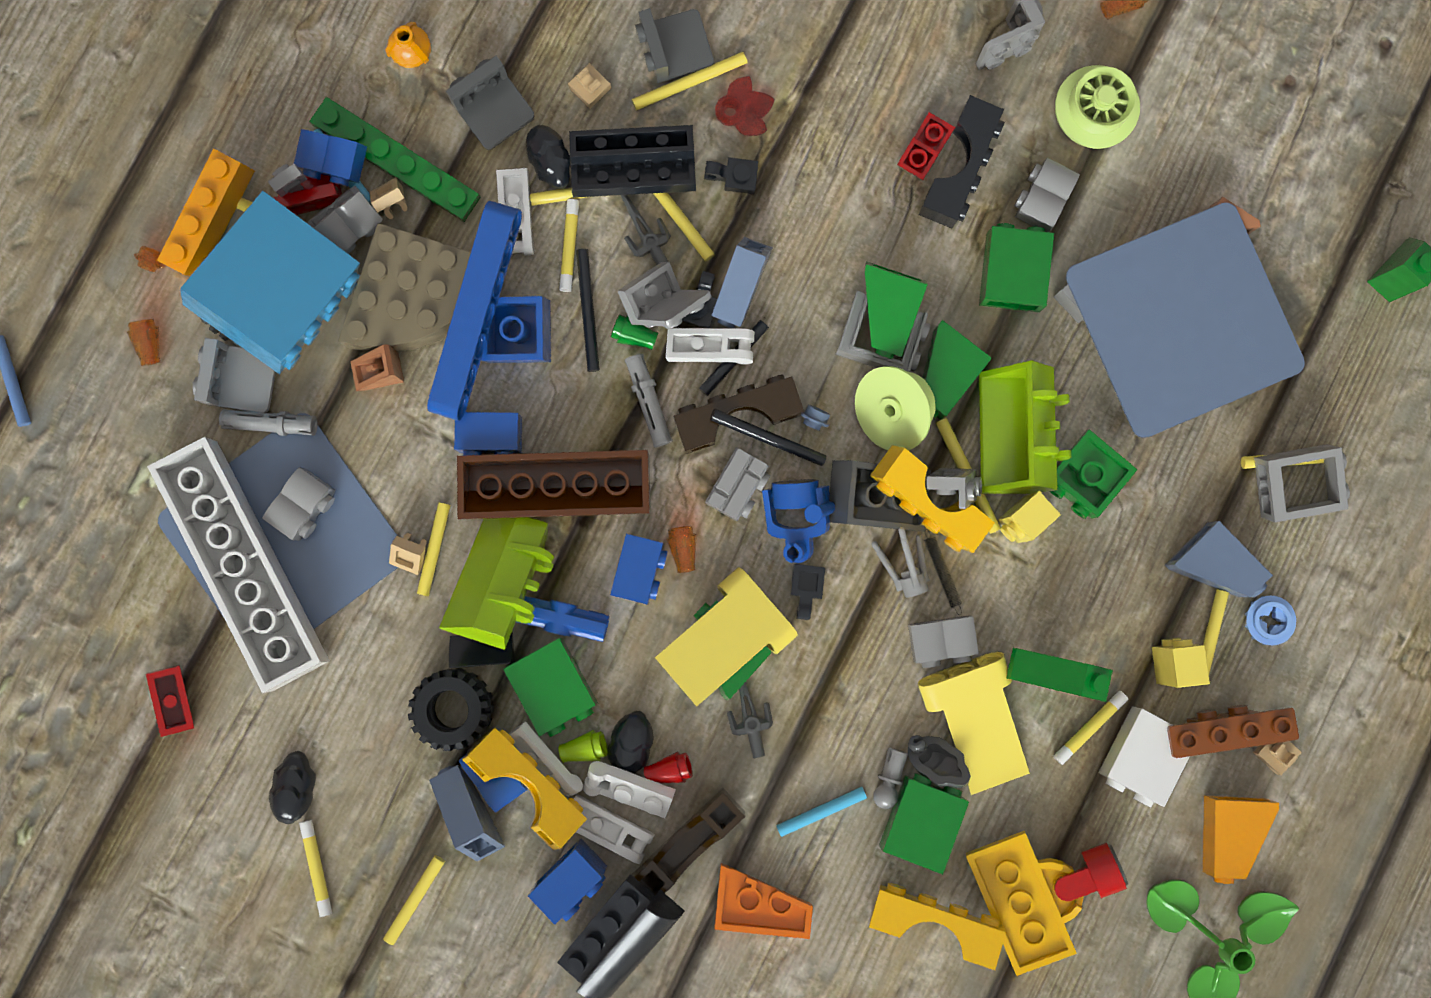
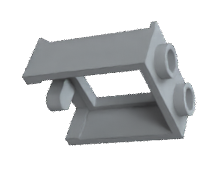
(848, 350)

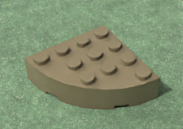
(404, 292)

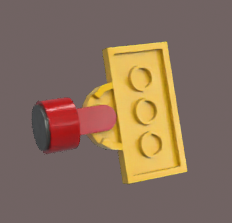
(1040, 895)

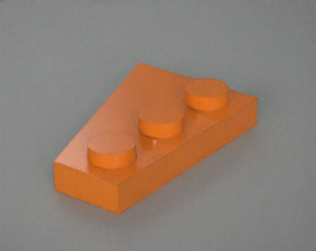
(759, 908)

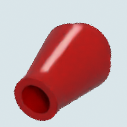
(671, 769)

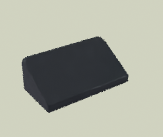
(470, 653)

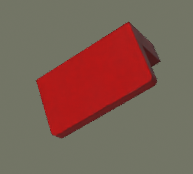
(315, 196)

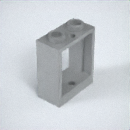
(1271, 482)

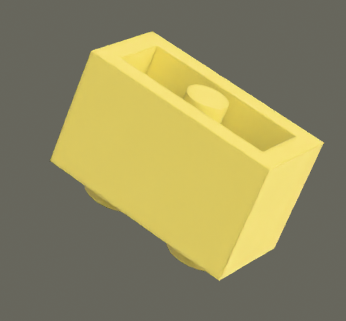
(1028, 518)
(1180, 663)

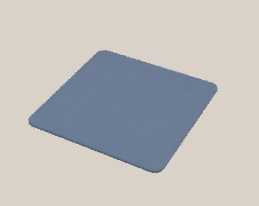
(1185, 320)
(349, 542)

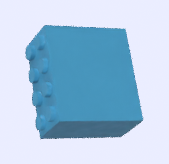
(271, 283)

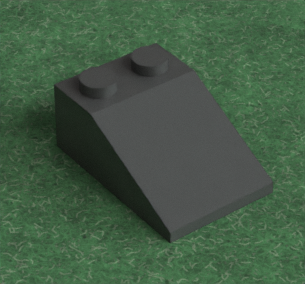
(862, 503)

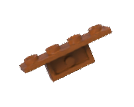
(1231, 730)

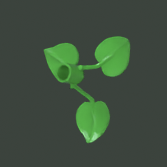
(1264, 919)

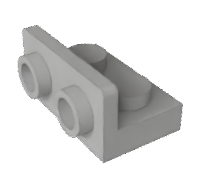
(949, 480)

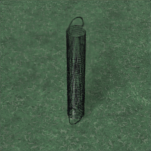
(931, 548)

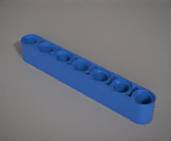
(474, 310)

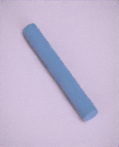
(12, 385)

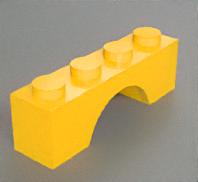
(904, 476)
(555, 815)
(898, 911)

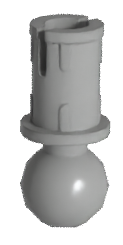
(886, 795)

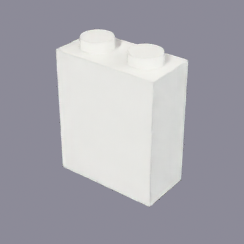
(1143, 759)

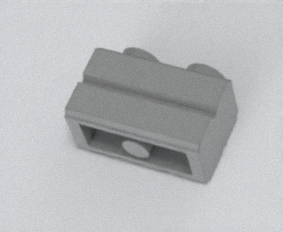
(737, 484)

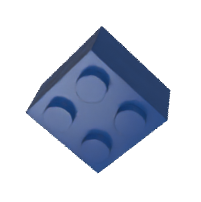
(520, 331)
(568, 881)

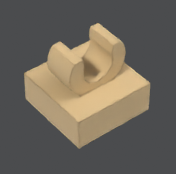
(589, 86)
(387, 195)
(407, 554)
(1278, 755)

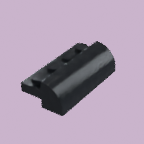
(632, 161)
(619, 938)

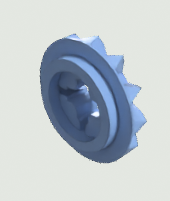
(1281, 611)

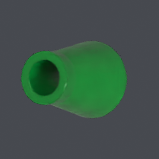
(633, 335)

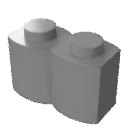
(1047, 194)
(347, 219)
(299, 505)
(943, 640)

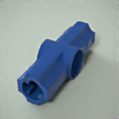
(568, 619)

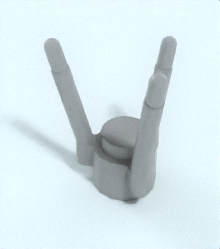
(913, 580)

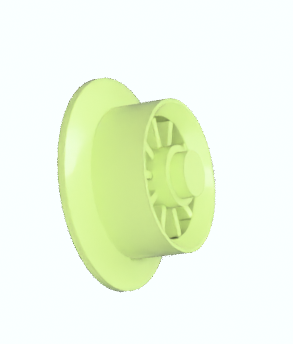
(1097, 106)
(894, 407)

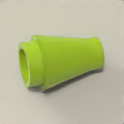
(586, 747)

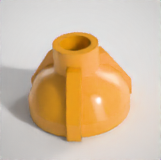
(412, 51)

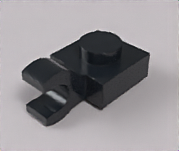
(739, 174)
(703, 317)
(807, 585)

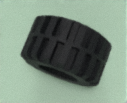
(425, 716)

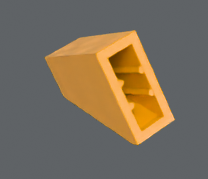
(1234, 834)

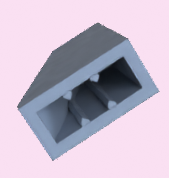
(741, 282)
(1221, 562)
(465, 814)

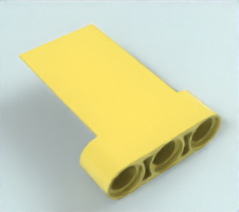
(726, 638)
(978, 718)

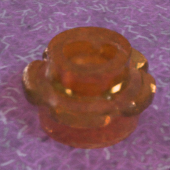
(147, 259)

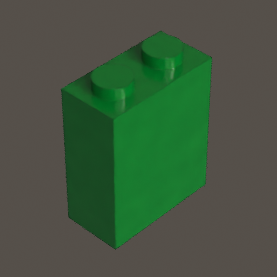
(1016, 268)
(551, 688)
(924, 823)

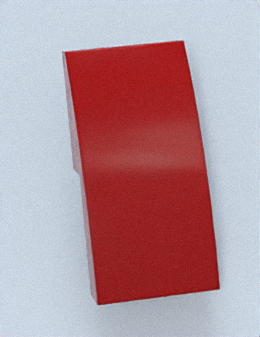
(926, 146)

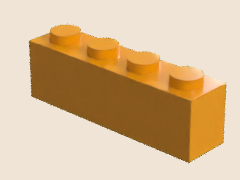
(206, 213)

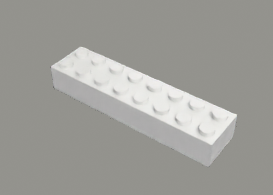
(238, 564)

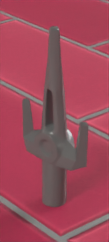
(650, 242)
(751, 724)

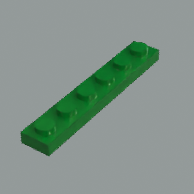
(397, 160)

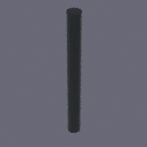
(587, 310)
(768, 437)

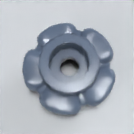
(815, 417)

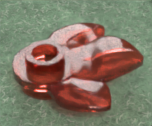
(749, 107)

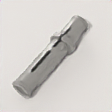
(648, 400)
(280, 423)

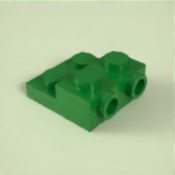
(1092, 476)

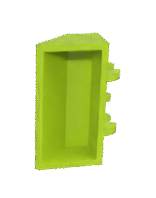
(1019, 429)
(497, 579)

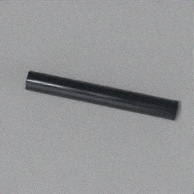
(725, 367)

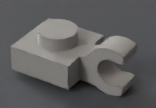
(287, 179)

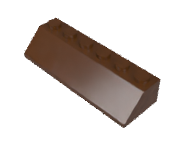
(553, 484)

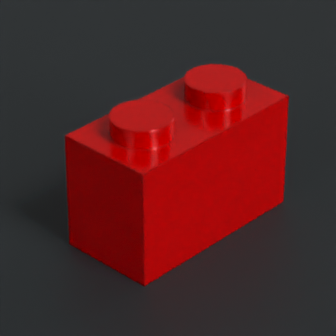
(170, 700)

